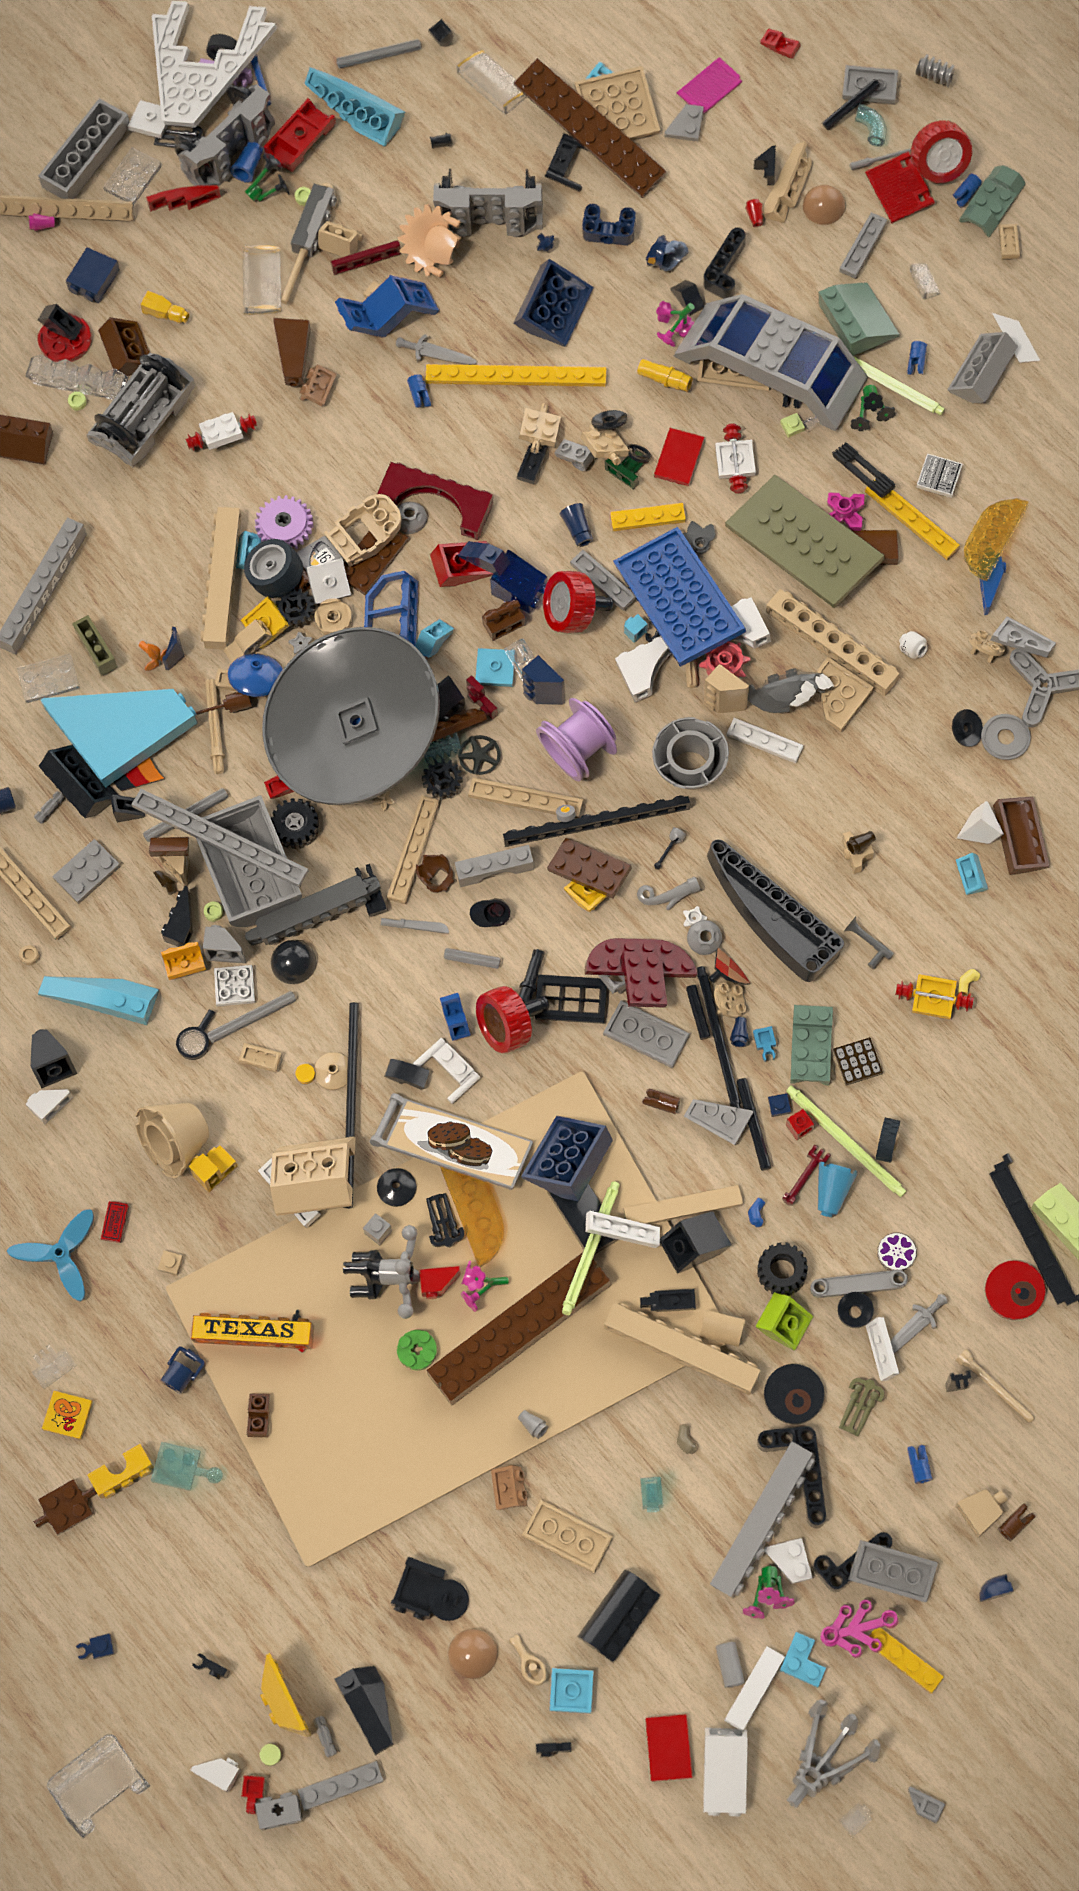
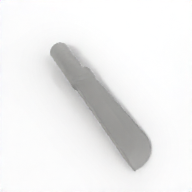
(417, 925)

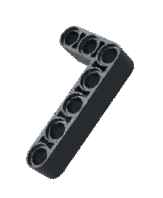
(808, 1487)

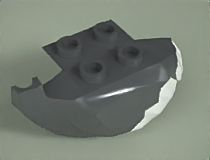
(788, 690)

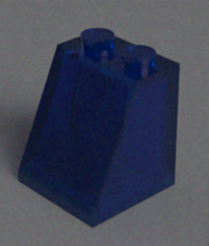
(520, 583)

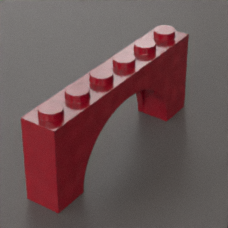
(472, 504)

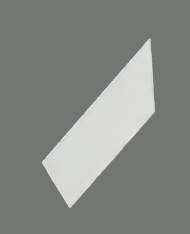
(1024, 351)

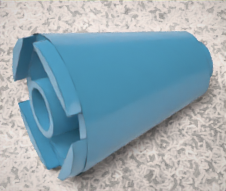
(833, 1187)

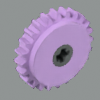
(288, 511)

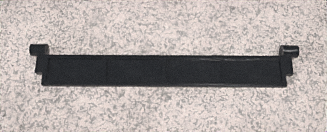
(1031, 1233)

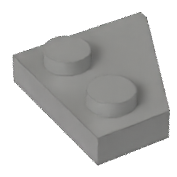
(686, 124)

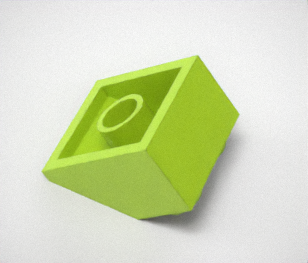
(784, 1320)

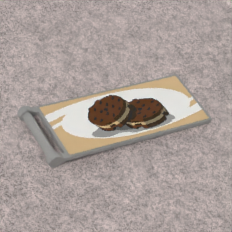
(453, 1142)

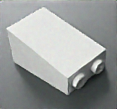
(725, 1771)

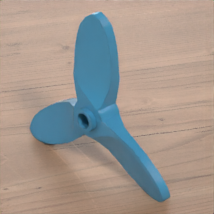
(70, 1239)

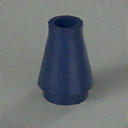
(739, 1034)

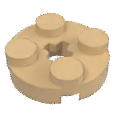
(329, 607)

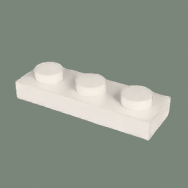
(882, 1349)

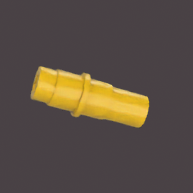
(665, 375)

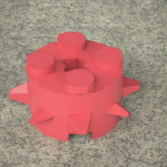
(727, 653)

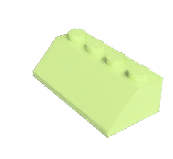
(1061, 1214)

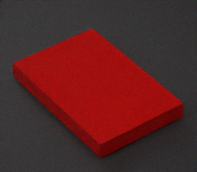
(679, 456)
(668, 1748)

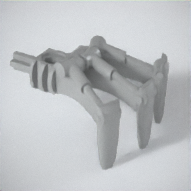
(849, 1726)

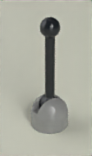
(676, 836)

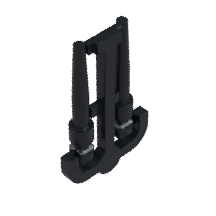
(186, 133)
(448, 1241)

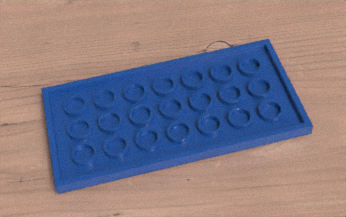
(679, 596)

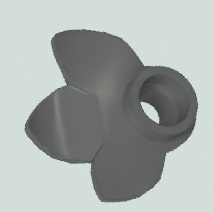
(698, 535)

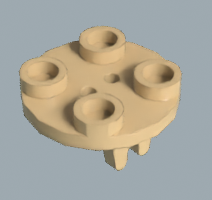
(981, 642)
(729, 999)

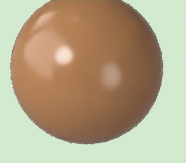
(824, 204)
(472, 1653)

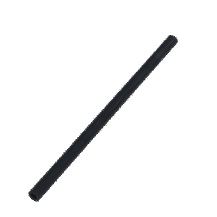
(352, 1084)

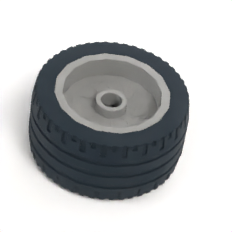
(273, 568)

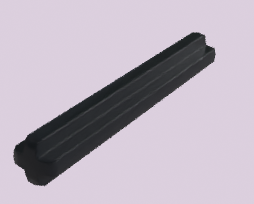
(851, 104)

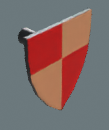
(727, 969)

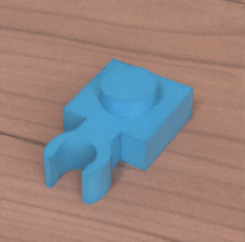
(764, 1040)

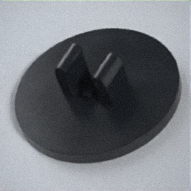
(448, 1600)

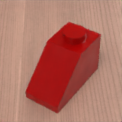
(437, 1280)

